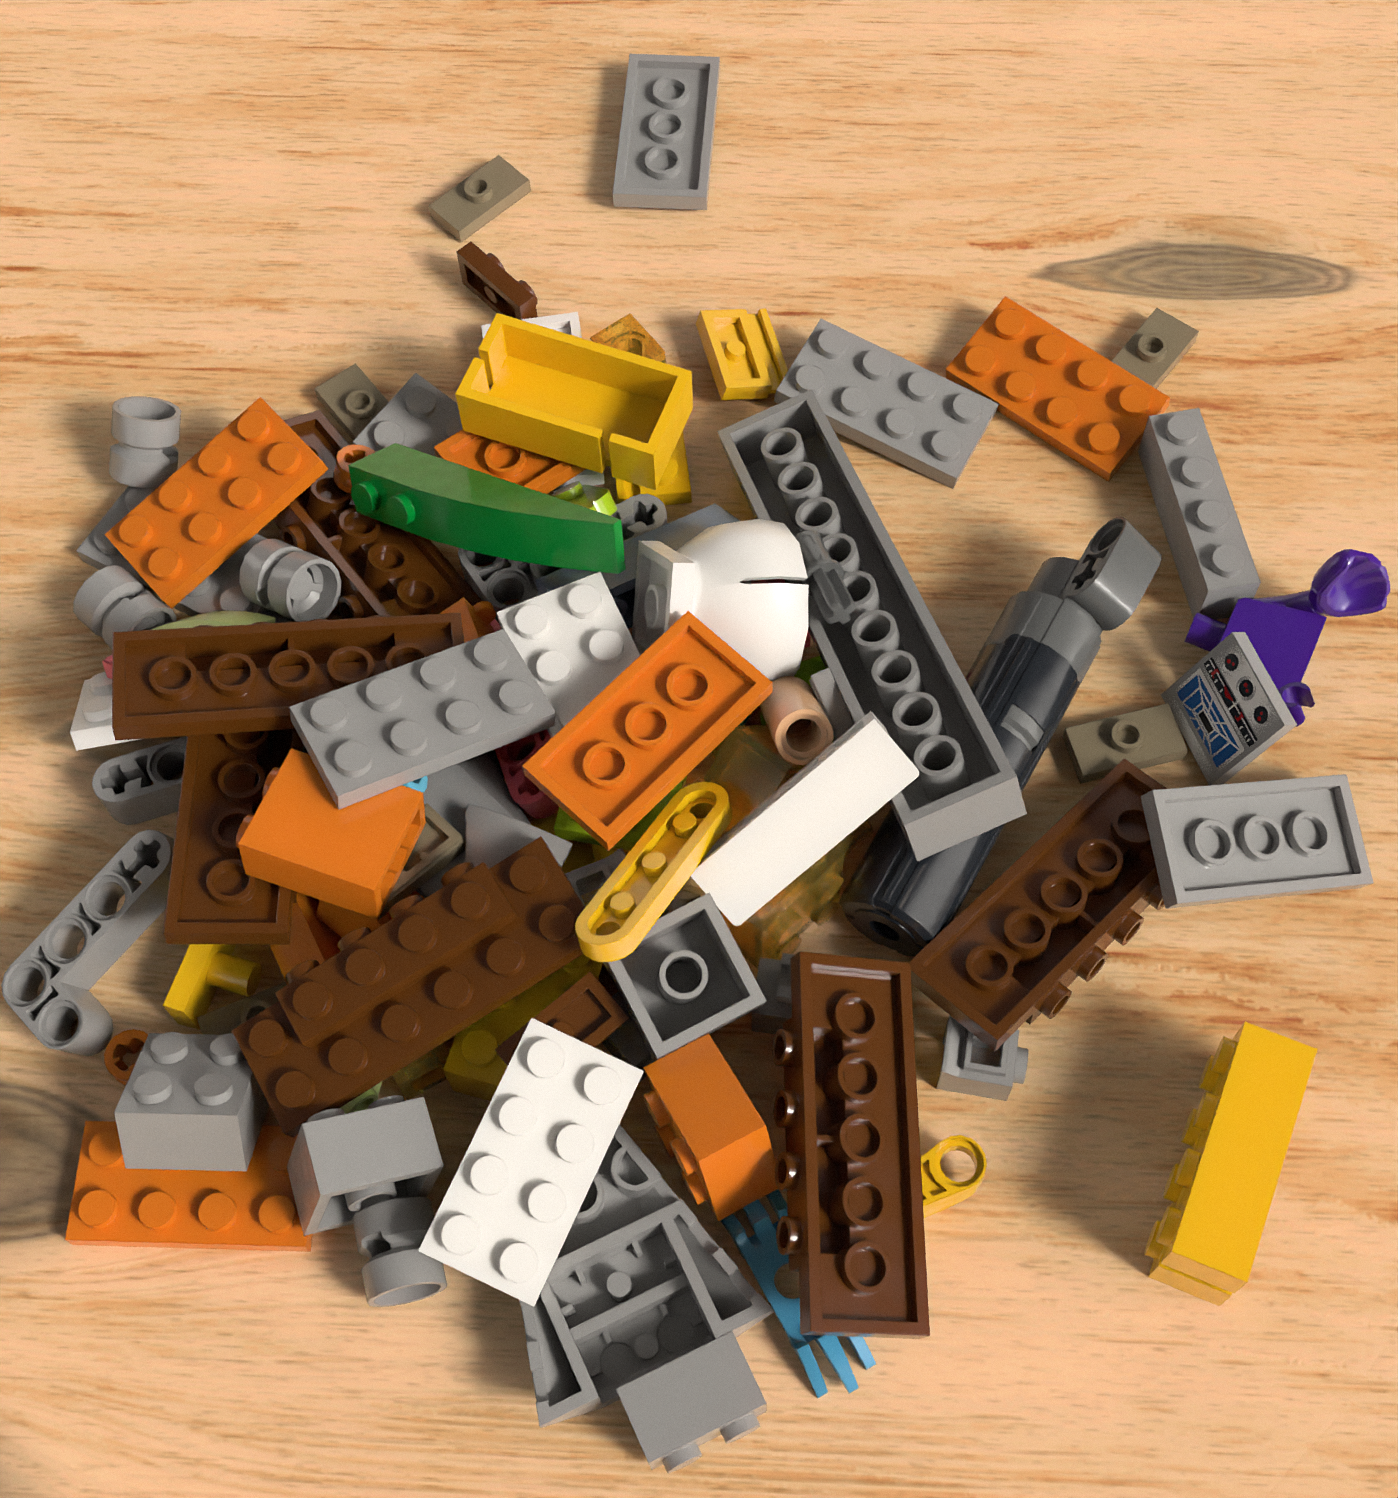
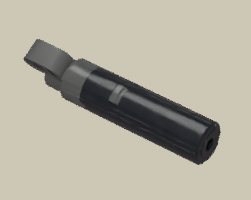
(1024, 688)

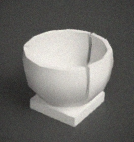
(714, 584)

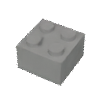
(685, 978)
(190, 1105)
(362, 1160)

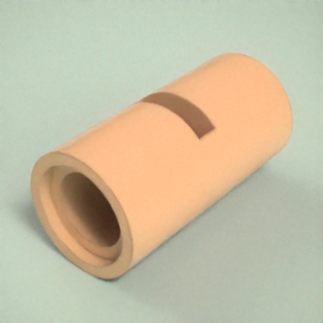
(796, 720)

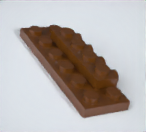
(378, 564)
(252, 673)
(208, 888)
(1048, 915)
(411, 982)
(852, 1149)

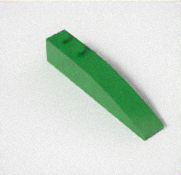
(483, 512)

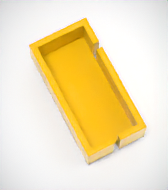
(575, 400)
(1231, 1165)

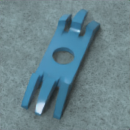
(764, 1261)

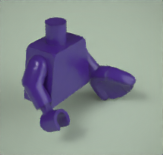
(1288, 626)

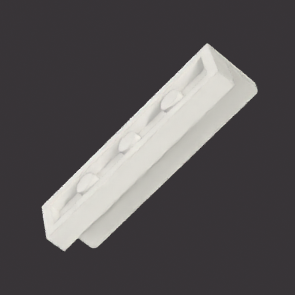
(804, 819)

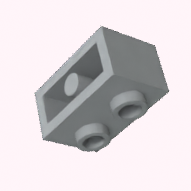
(693, 1402)

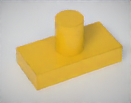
(199, 976)

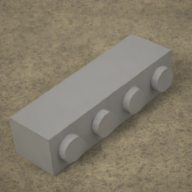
(1197, 513)

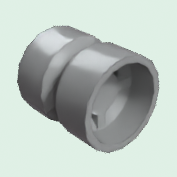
(146, 440)
(290, 581)
(118, 603)
(391, 1239)

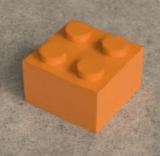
(710, 1128)

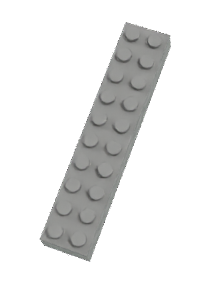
(891, 649)

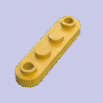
(653, 872)

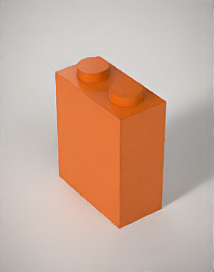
(327, 852)

